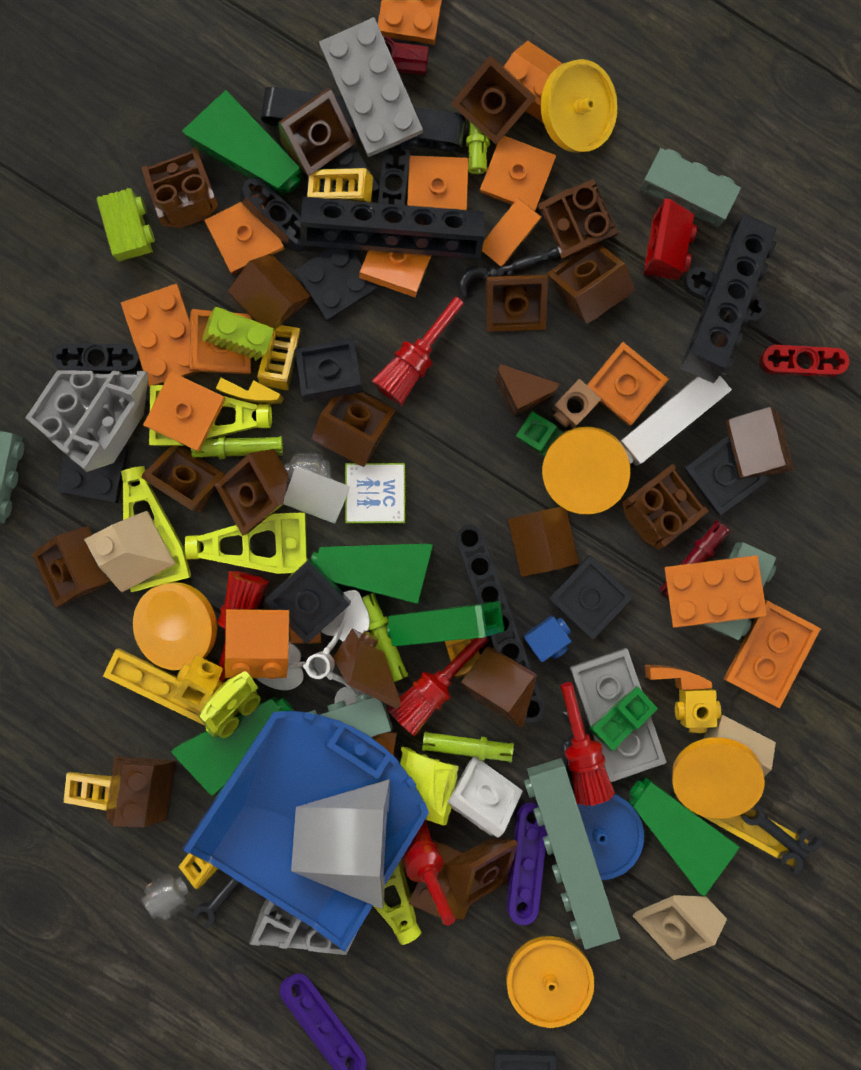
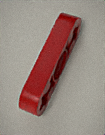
(825, 370)

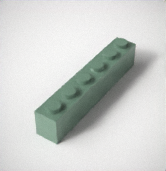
(572, 853)

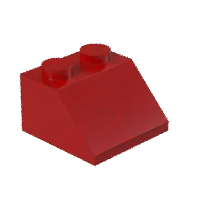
(669, 241)

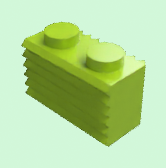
(124, 224)
(237, 333)

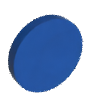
(614, 835)

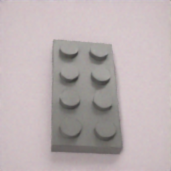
(371, 87)
(601, 685)

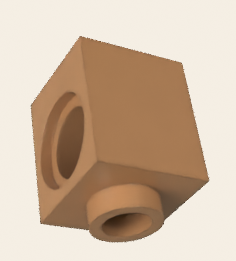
(584, 395)

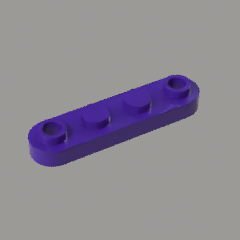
(526, 867)
(321, 1024)

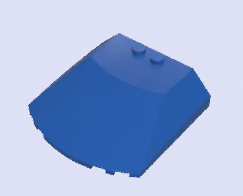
(253, 816)

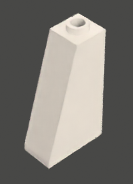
(673, 418)

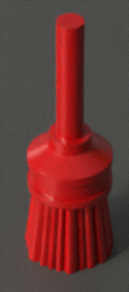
(413, 359)
(242, 593)
(431, 691)
(585, 758)
(423, 865)

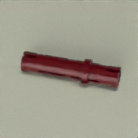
(704, 548)

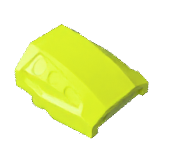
(234, 696)
(433, 781)

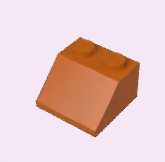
(532, 69)
(257, 643)

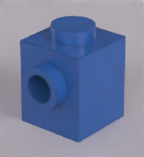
(548, 638)

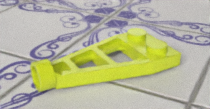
(243, 419)
(142, 492)
(290, 544)
(402, 912)

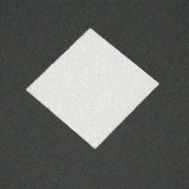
(316, 494)

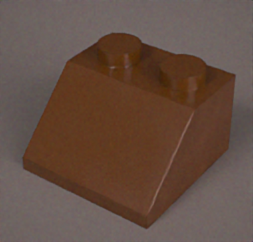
(592, 282)
(353, 426)
(69, 567)
(139, 791)

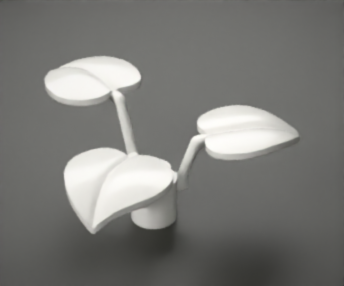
(322, 663)

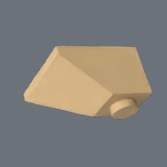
(130, 551)
(682, 924)

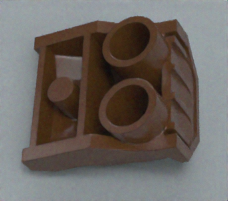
(180, 190)
(573, 217)
(663, 508)

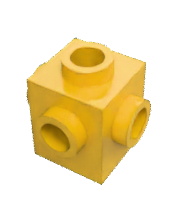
(198, 682)
(697, 699)

